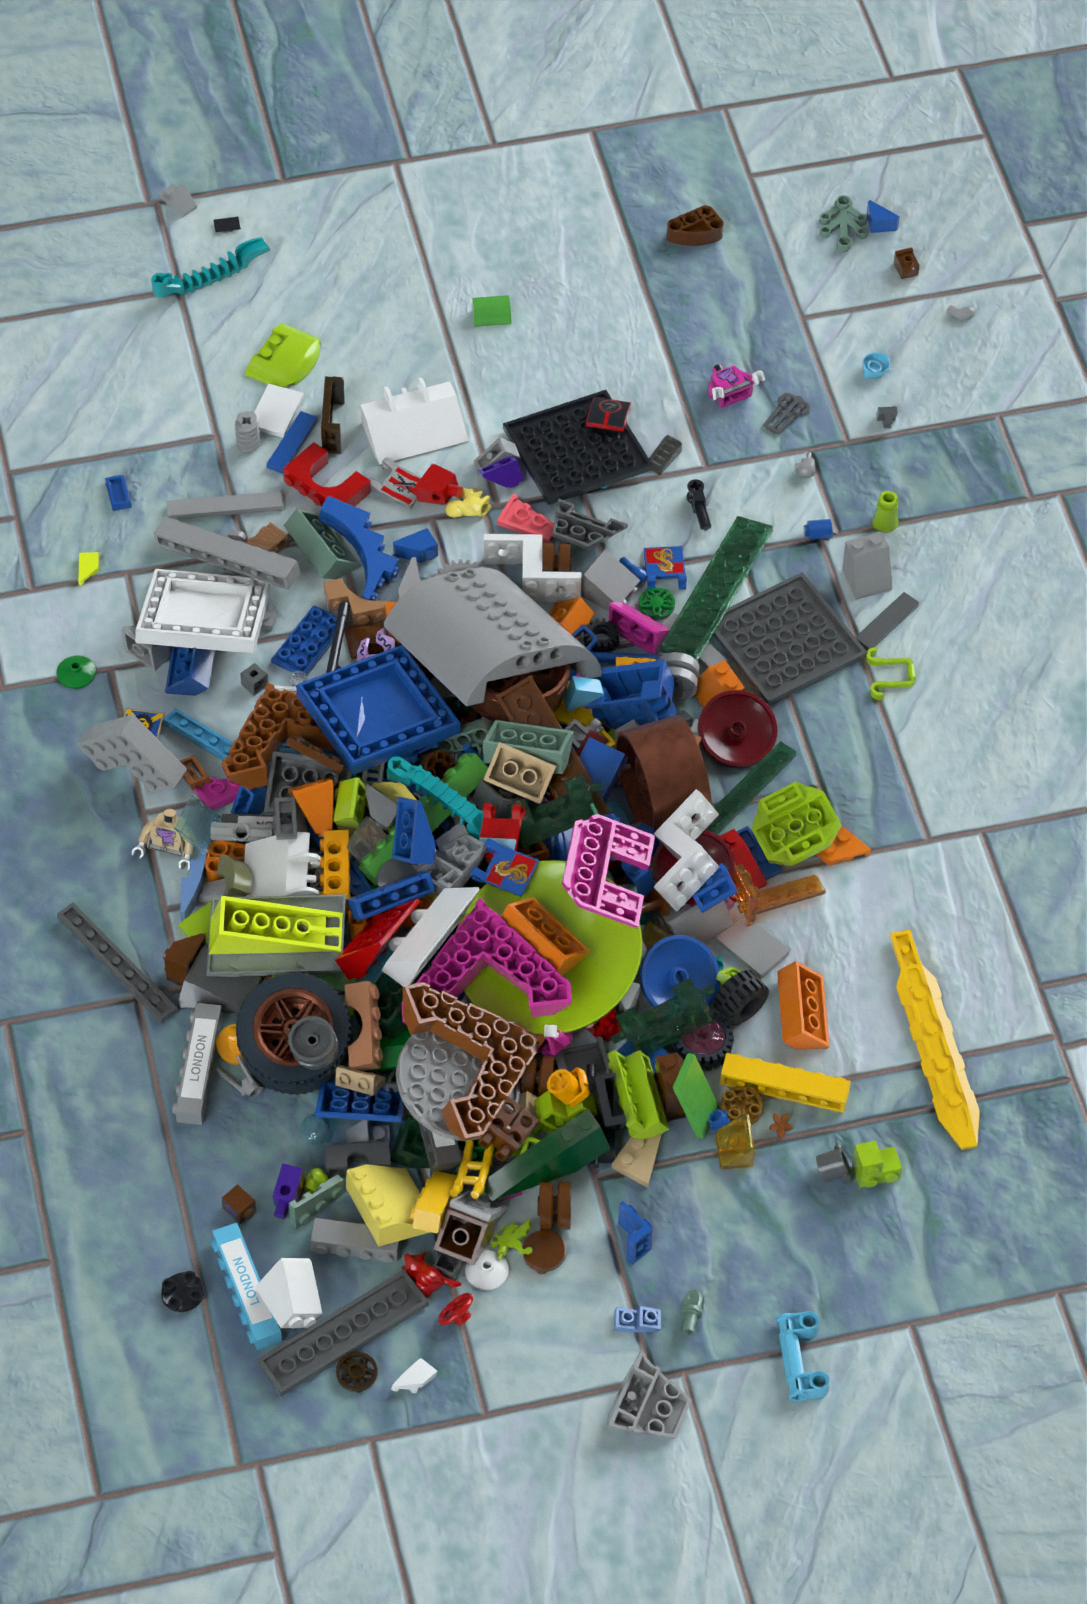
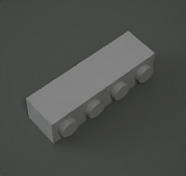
(350, 1240)

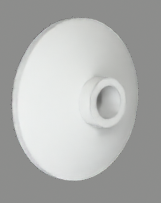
(487, 1278)

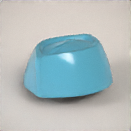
(875, 365)

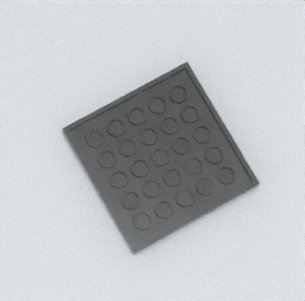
(787, 639)

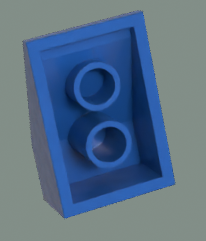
(412, 834)

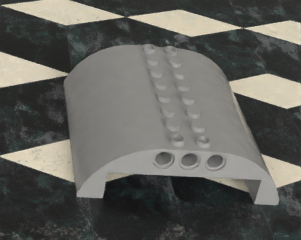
(481, 630)

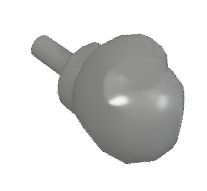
(806, 467)

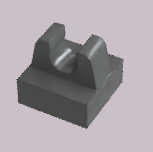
(886, 415)

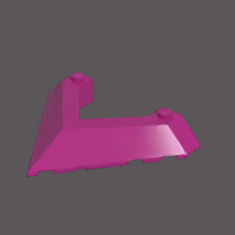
(488, 940)

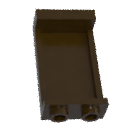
(330, 431)

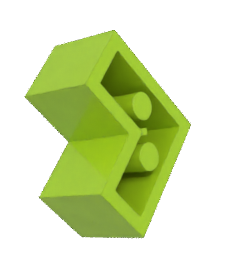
(556, 1114)
(875, 1165)

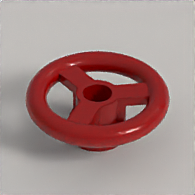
(458, 1310)

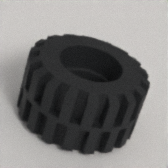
(741, 997)

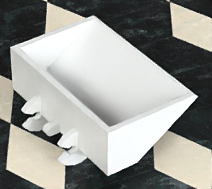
(413, 421)
(281, 866)
(428, 934)

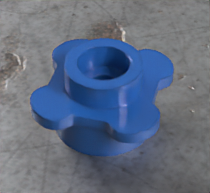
(718, 1119)

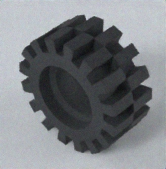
(606, 628)

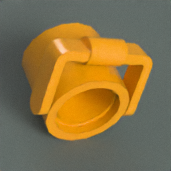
(567, 1087)

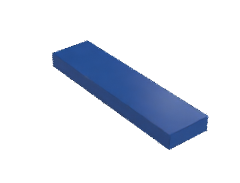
(292, 441)

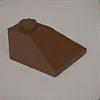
(356, 634)

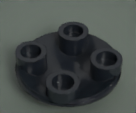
(182, 1291)

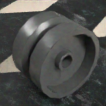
(302, 1045)

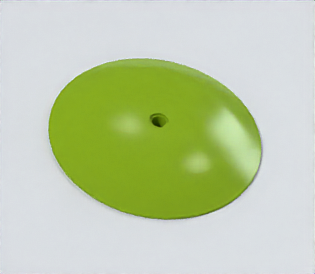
(595, 981)

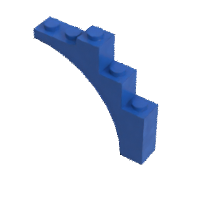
(354, 526)

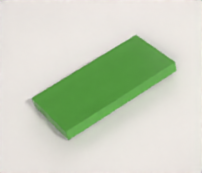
(695, 1095)

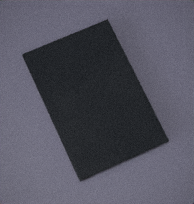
(227, 224)

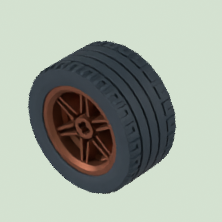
(276, 1000)

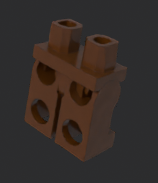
(506, 1136)

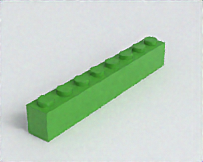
(462, 778)

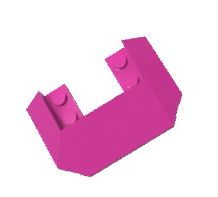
(587, 865)

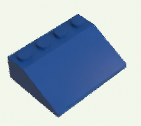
(351, 1104)

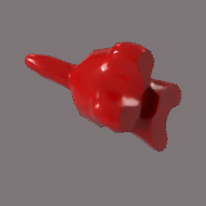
(427, 1277)

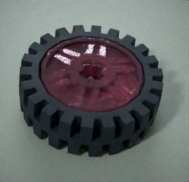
(707, 1043)

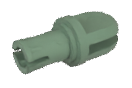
(692, 1310)

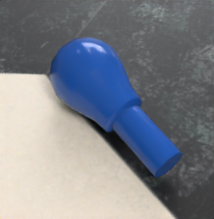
(637, 571)

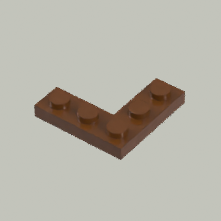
(314, 753)

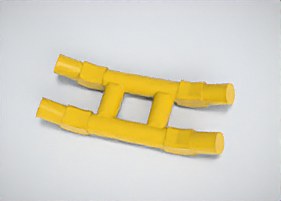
(468, 1164)

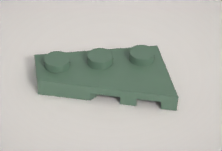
(302, 1211)

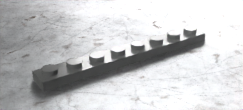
(117, 963)

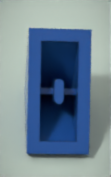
(881, 219)

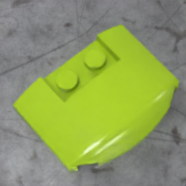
(285, 357)

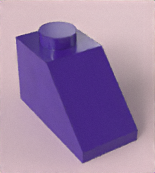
(503, 472)

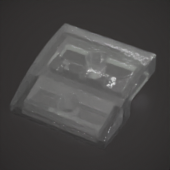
(365, 839)

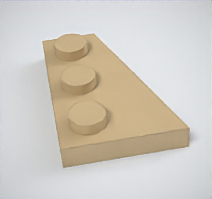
(638, 1159)

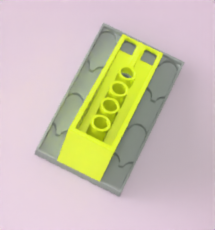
(275, 935)

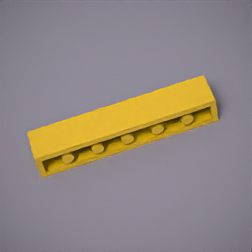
(786, 1082)

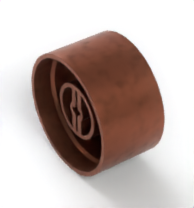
(662, 770)

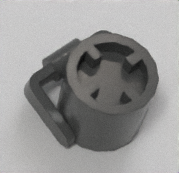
(834, 1165)

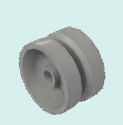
(685, 672)

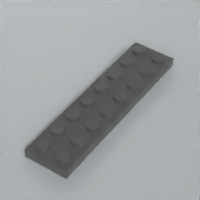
(342, 1332)

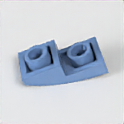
(639, 1320)

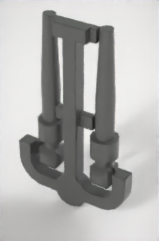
(784, 400)

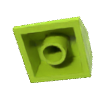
(350, 803)

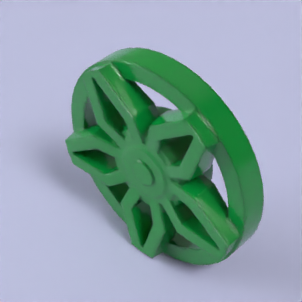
(656, 603)

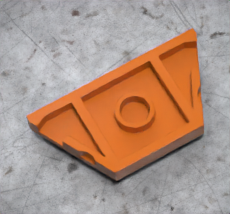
(844, 848)

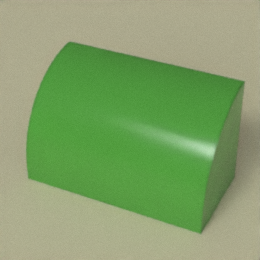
(491, 310)

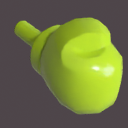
(314, 1179)

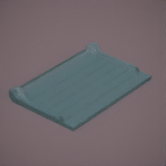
(195, 824)

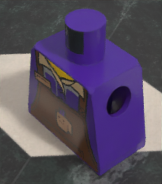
(288, 1188)

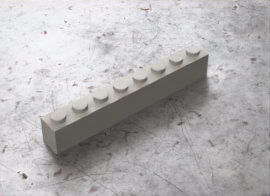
(227, 553)

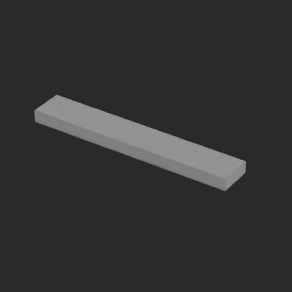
(224, 505)

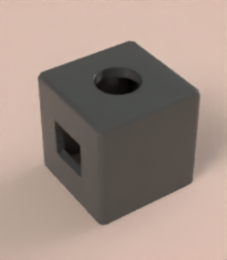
(254, 675)
(444, 1262)

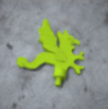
(512, 1239)

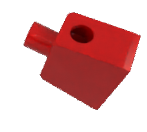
(437, 486)

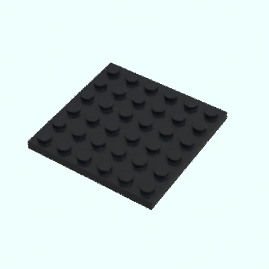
(572, 457)

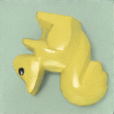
(472, 505)

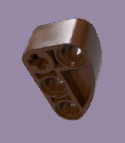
(696, 227)

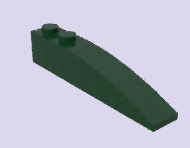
(551, 1158)

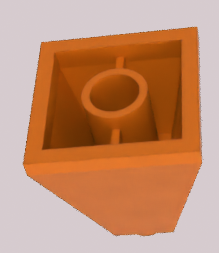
(316, 804)

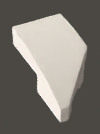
(416, 1376)

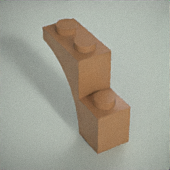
(361, 610)

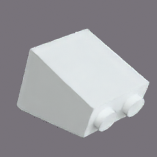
(291, 1293)

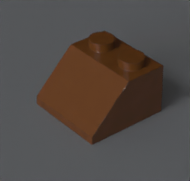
(182, 956)

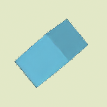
(581, 692)

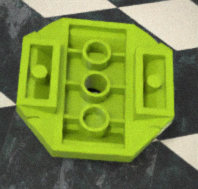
(788, 810)

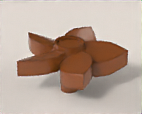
(780, 1124)

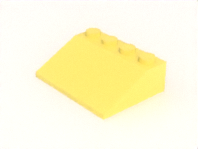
(384, 1201)

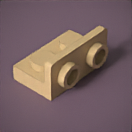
(359, 1081)

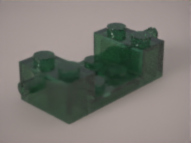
(574, 806)
(685, 1011)

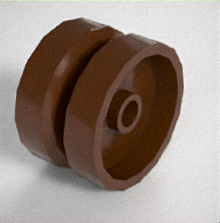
(556, 563)
(538, 1076)
(554, 1206)

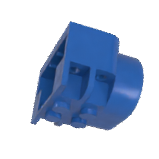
(636, 693)

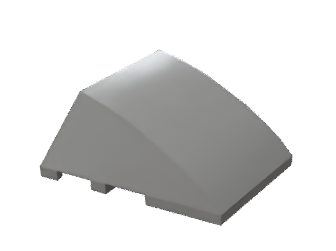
(454, 862)
(648, 1402)

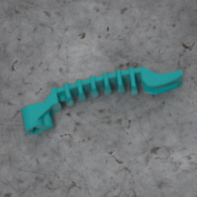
(167, 284)
(405, 773)

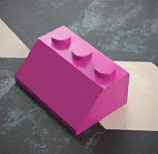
(637, 627)

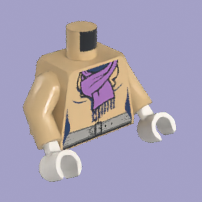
(161, 836)

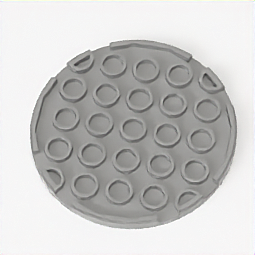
(433, 1074)

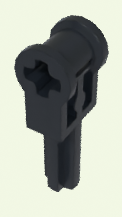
(697, 500)

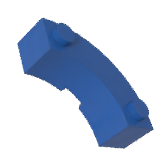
(639, 877)

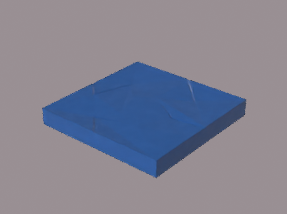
(378, 709)

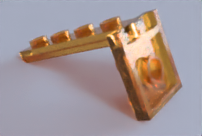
(754, 902)

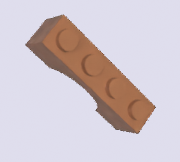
(365, 1051)

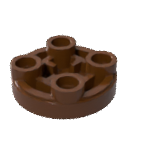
(547, 1252)

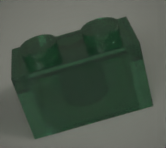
(409, 1145)

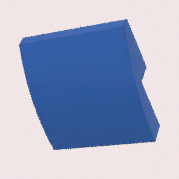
(715, 889)

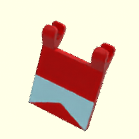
(501, 830)

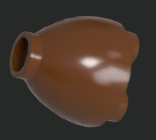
(437, 763)

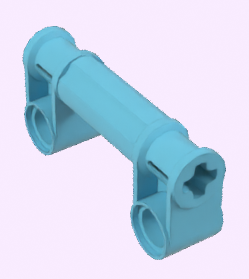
(792, 1356)

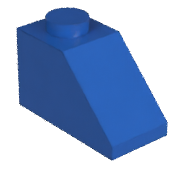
(418, 545)

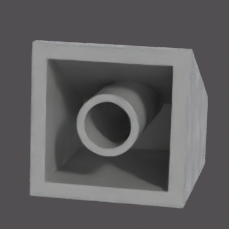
(867, 565)
(607, 581)

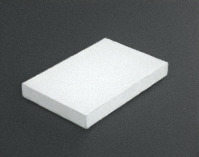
(277, 409)

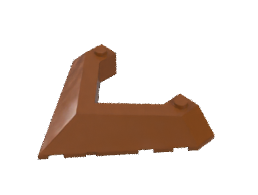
(272, 721)
(500, 1045)

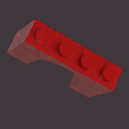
(308, 464)

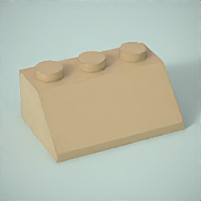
(519, 773)

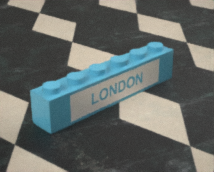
(243, 1279)

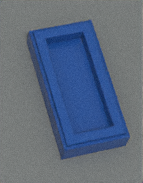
(118, 492)

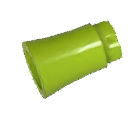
(886, 512)

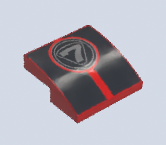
(608, 414)

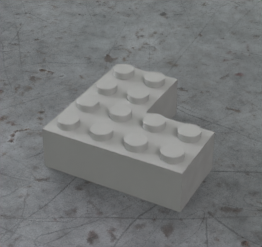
(132, 744)

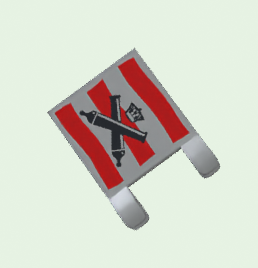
(398, 485)

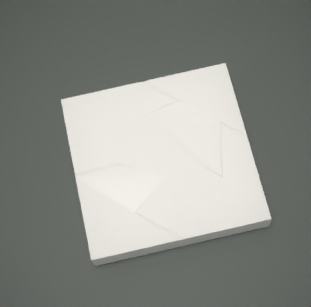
(203, 611)

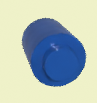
(818, 529)

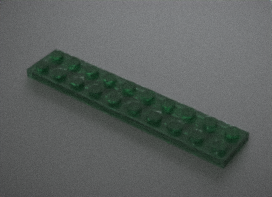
(717, 587)

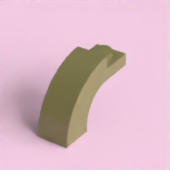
(237, 876)

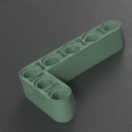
(471, 731)

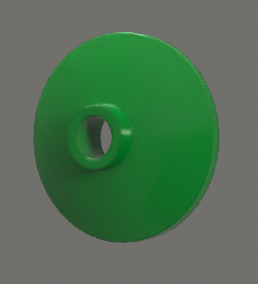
(77, 677)

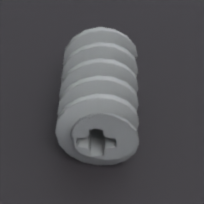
(247, 431)

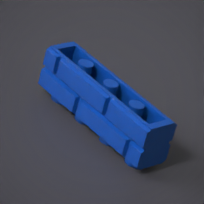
(391, 895)

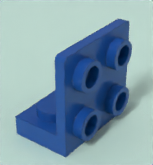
(639, 1231)

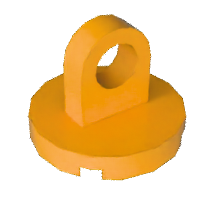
(227, 1045)

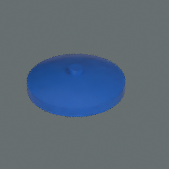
(674, 961)

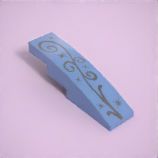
(192, 886)

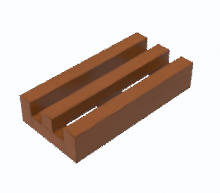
(197, 781)

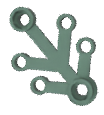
(843, 205)

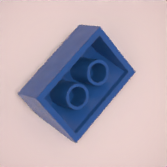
(189, 671)

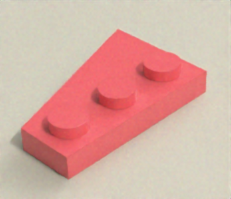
(523, 520)

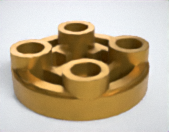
(742, 1101)

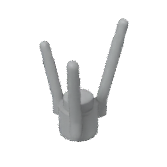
(250, 1086)

